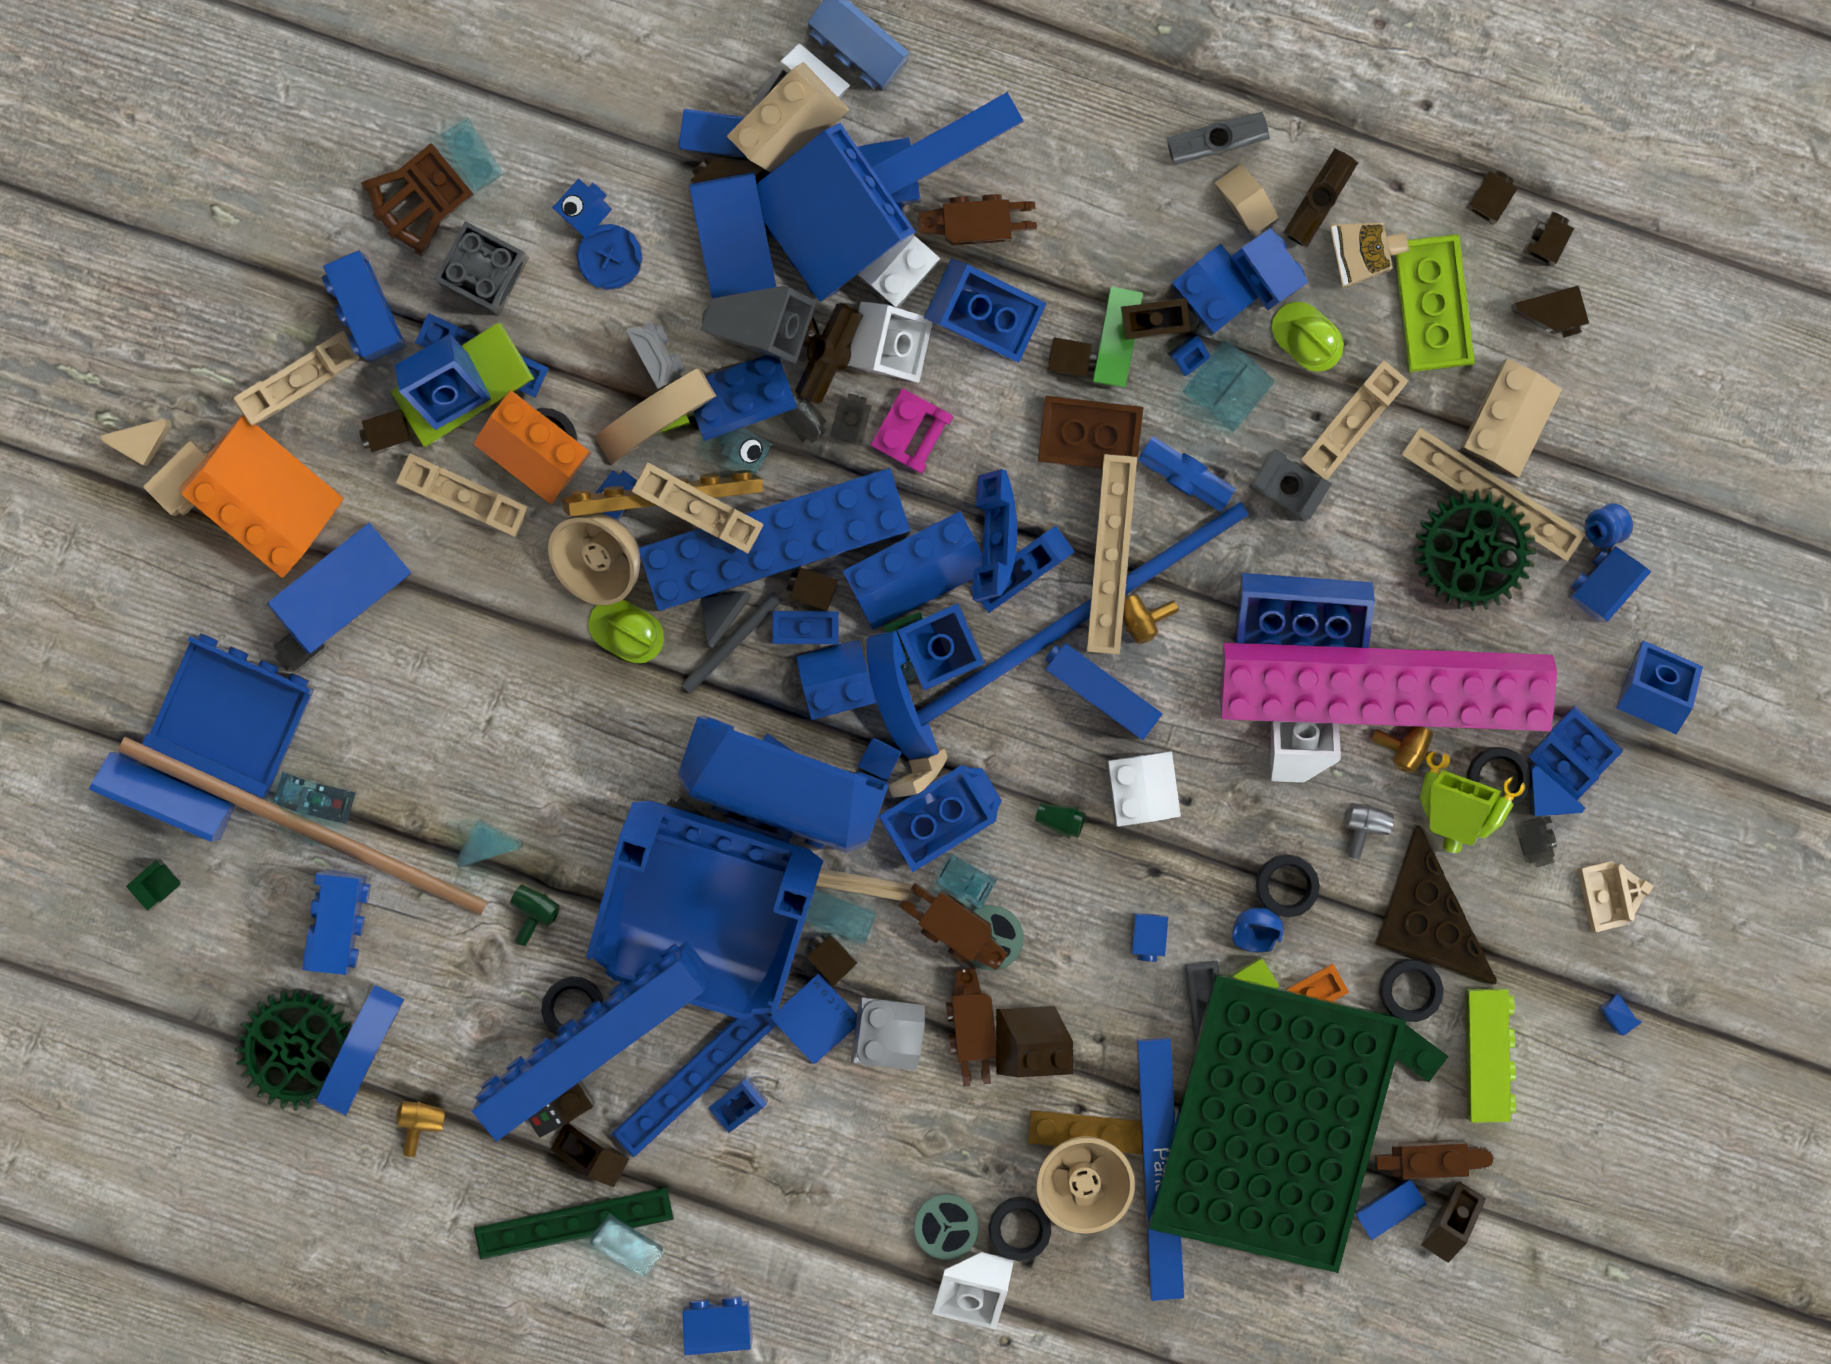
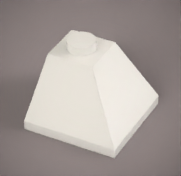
(1302, 749)
(975, 1290)

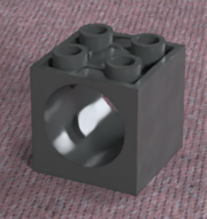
(481, 268)

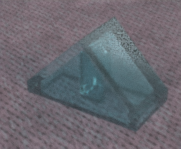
(485, 843)
(966, 881)

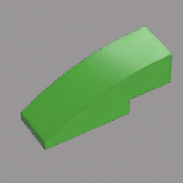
(1114, 351)

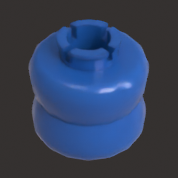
(1608, 526)

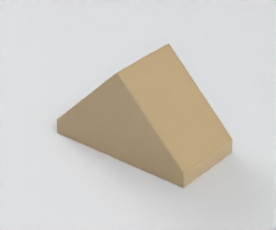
(1247, 199)
(139, 441)

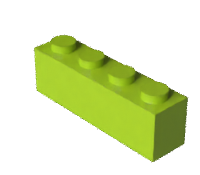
(1489, 1055)

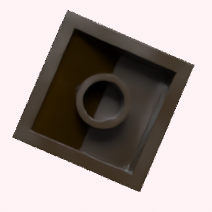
(1032, 1042)

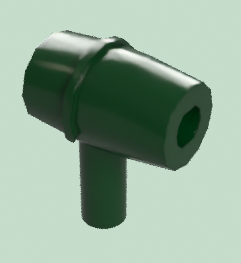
(536, 907)

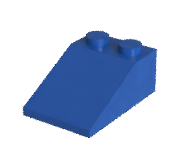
(985, 310)

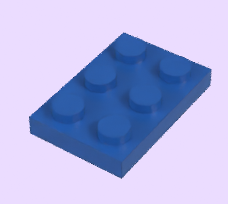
(745, 396)

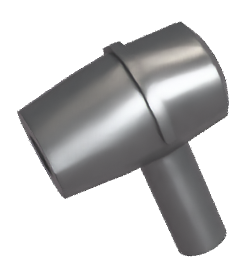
(1366, 820)

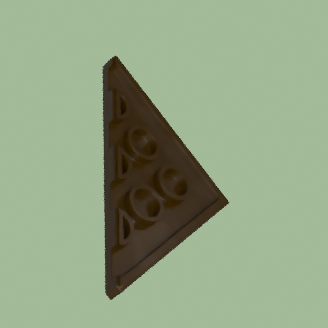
(1427, 918)

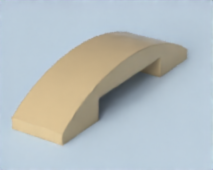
(296, 379)
(654, 415)
(1354, 420)
(462, 495)
(697, 507)

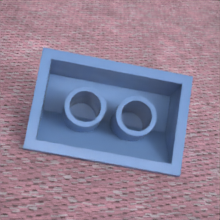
(858, 42)

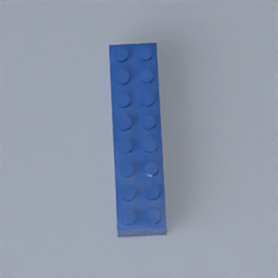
(791, 537)
(591, 1040)

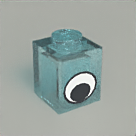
(745, 448)

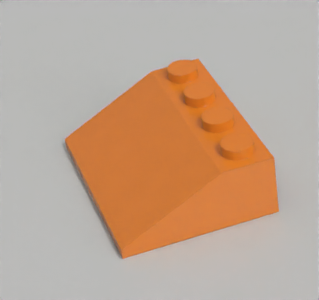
(261, 495)

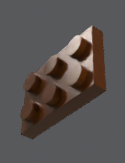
(1085, 430)

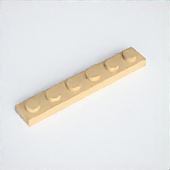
(1467, 475)
(1111, 554)

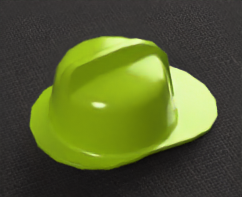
(1307, 336)
(626, 631)

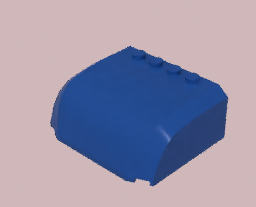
(780, 787)
(711, 885)

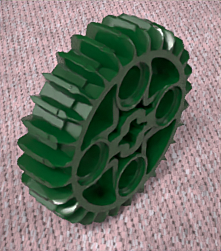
(1512, 571)
(284, 1039)

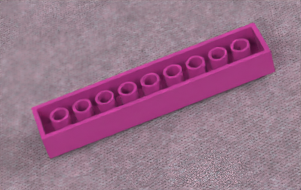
(1387, 686)

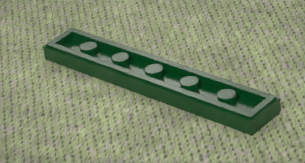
(571, 1222)

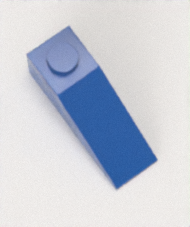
(1033, 563)

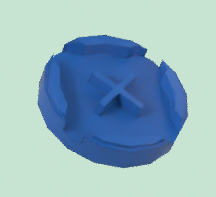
(609, 257)

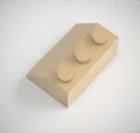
(788, 118)
(1511, 417)

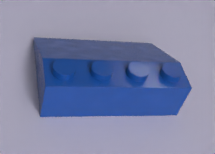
(1304, 611)

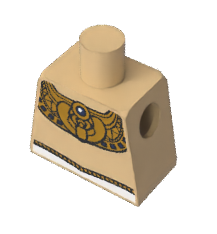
(1365, 251)

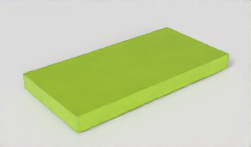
(1434, 304)
(499, 369)

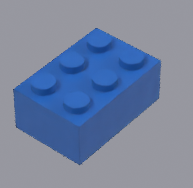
(362, 306)

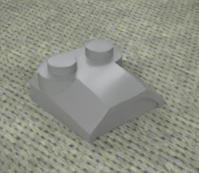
(650, 346)
(888, 1033)

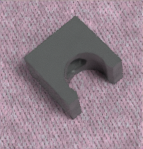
(1309, 487)

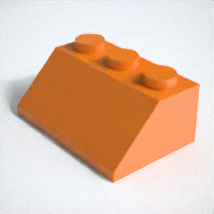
(531, 447)

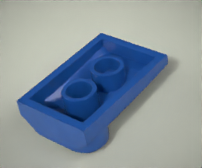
(942, 815)

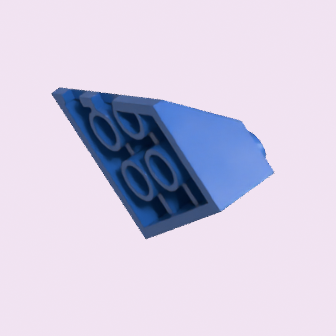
(337, 922)

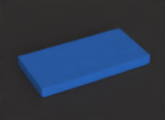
(732, 235)
(339, 588)

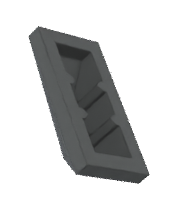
(720, 613)

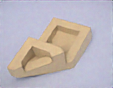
(923, 773)

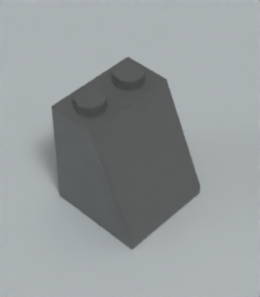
(762, 321)

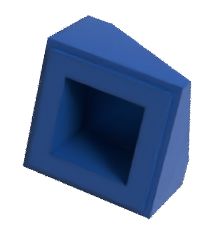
(879, 759)
(1619, 1015)

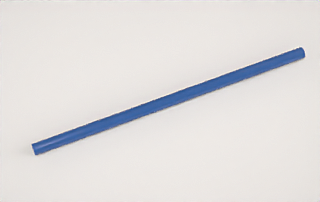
(1079, 615)

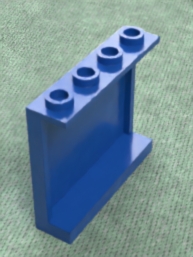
(830, 212)
(229, 715)

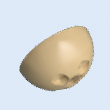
(595, 558)
(1092, 1201)

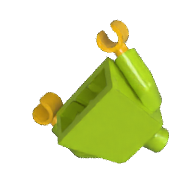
(1462, 807)

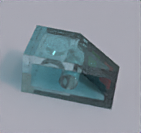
(314, 798)

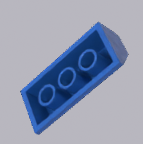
(915, 570)
(162, 796)

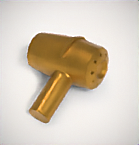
(1141, 622)
(1409, 750)
(417, 1118)

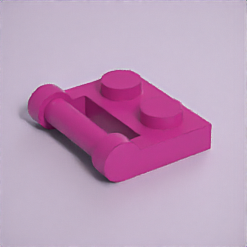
(902, 425)

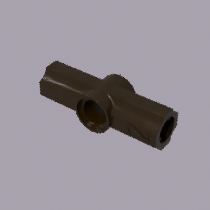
(1331, 180)
(829, 353)

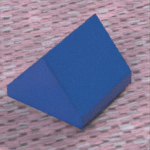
(1189, 354)

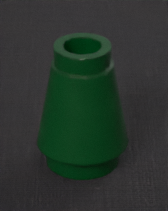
(1061, 819)

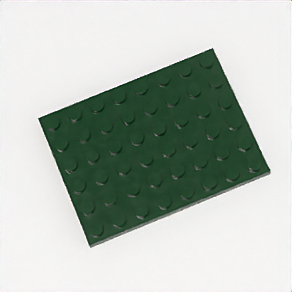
(1276, 1123)

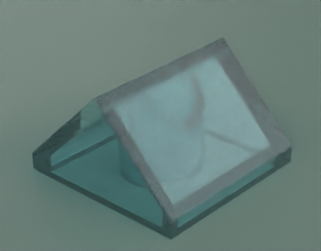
(1229, 385)

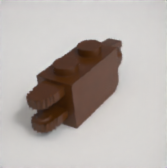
(976, 221)
(957, 927)
(973, 1024)
(1434, 1159)

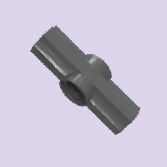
(1239, 133)

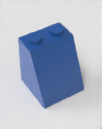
(835, 679)

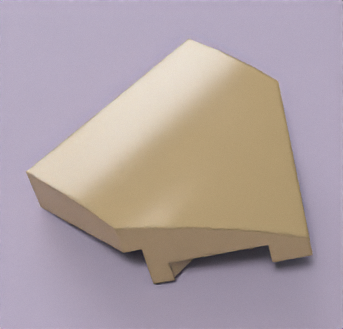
(1611, 894)

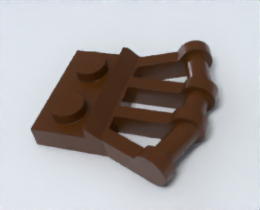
(433, 181)

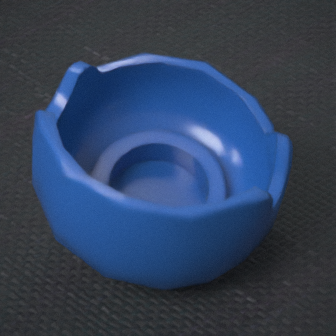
(1257, 930)

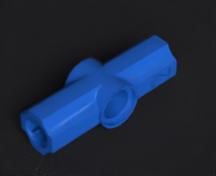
(1186, 474)

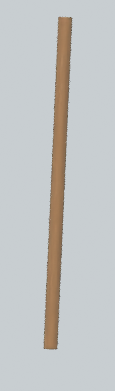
(302, 825)

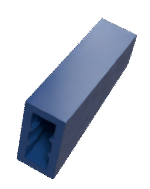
(1102, 690)

